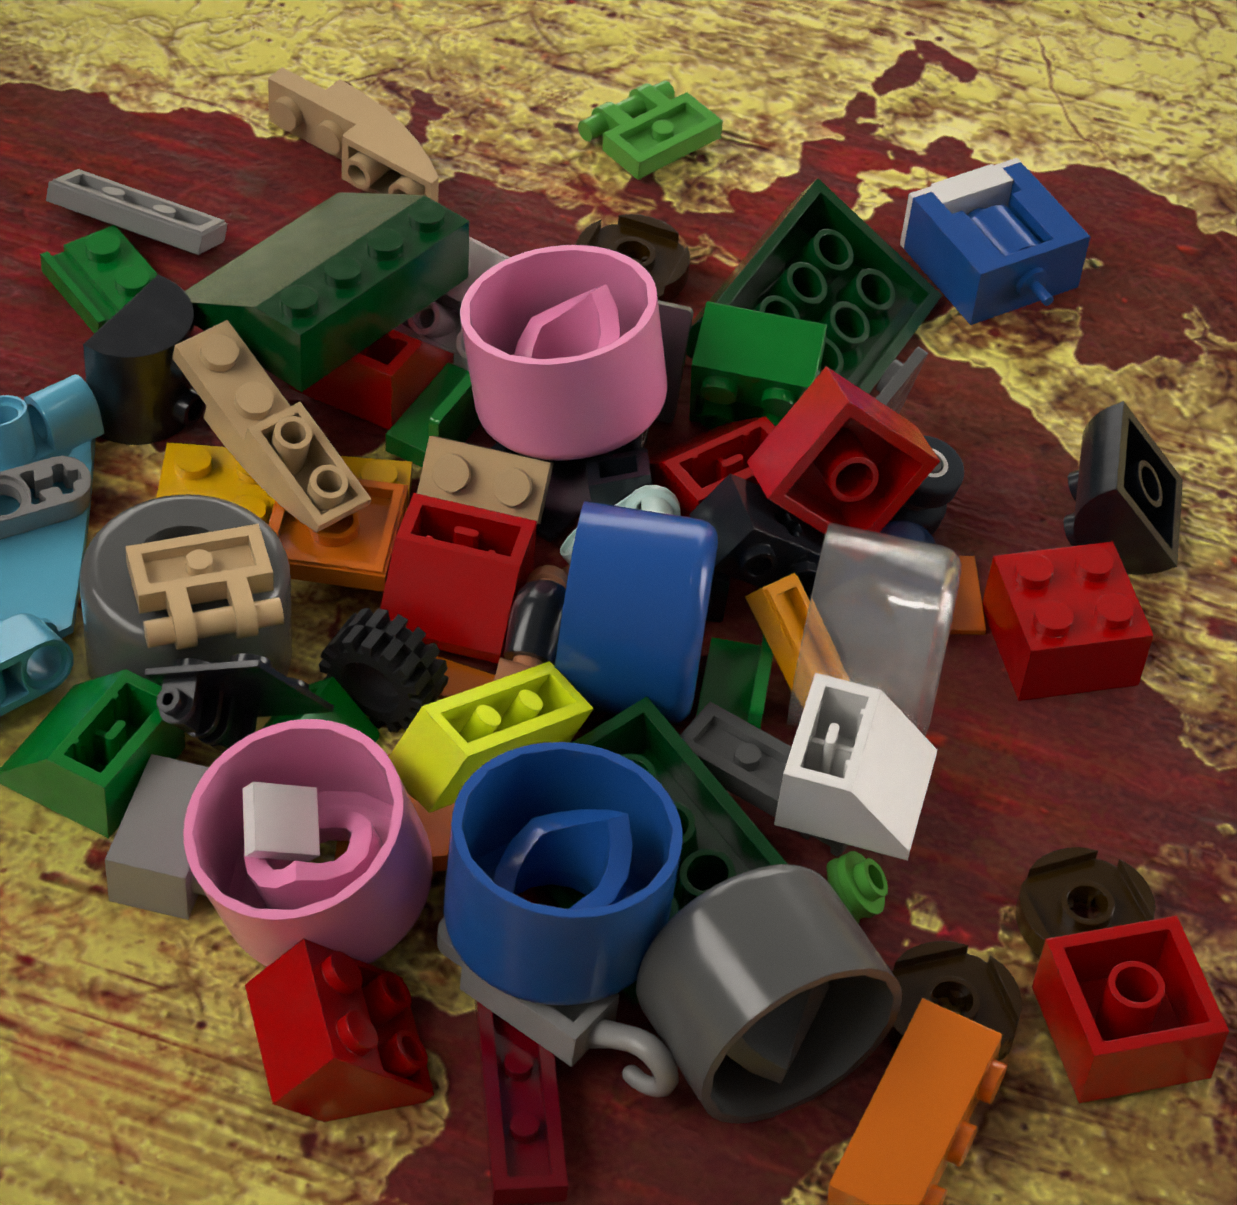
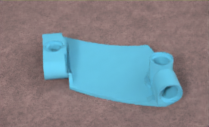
(44, 564)

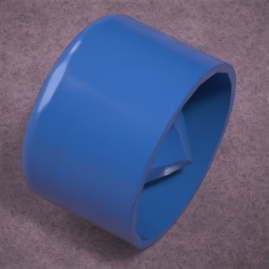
(636, 608)
(571, 822)

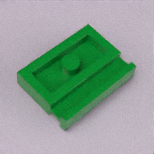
(98, 274)

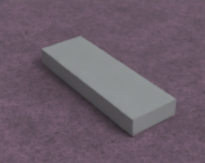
(137, 211)

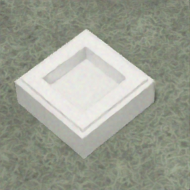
(280, 821)

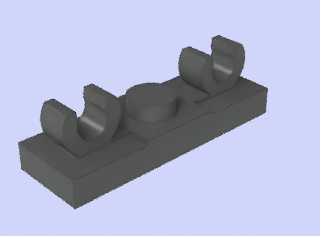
(743, 760)

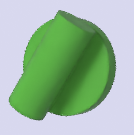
(858, 884)

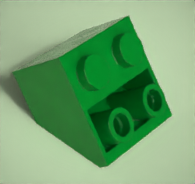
(751, 364)
(94, 750)

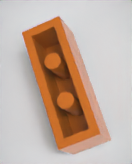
(920, 1112)

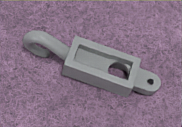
(574, 1029)

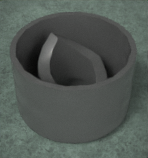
(108, 602)
(766, 992)

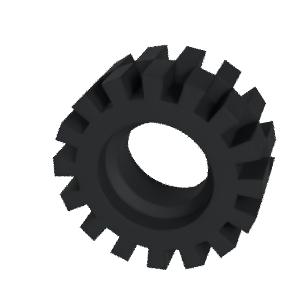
(385, 667)

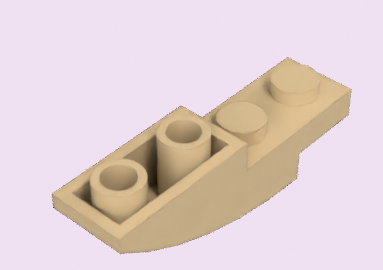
(344, 122)
(265, 434)

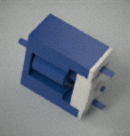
(994, 240)

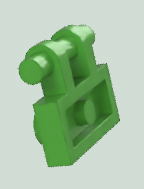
(651, 128)

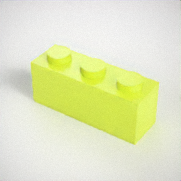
(472, 727)

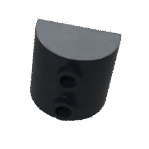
(133, 371)
(1125, 493)

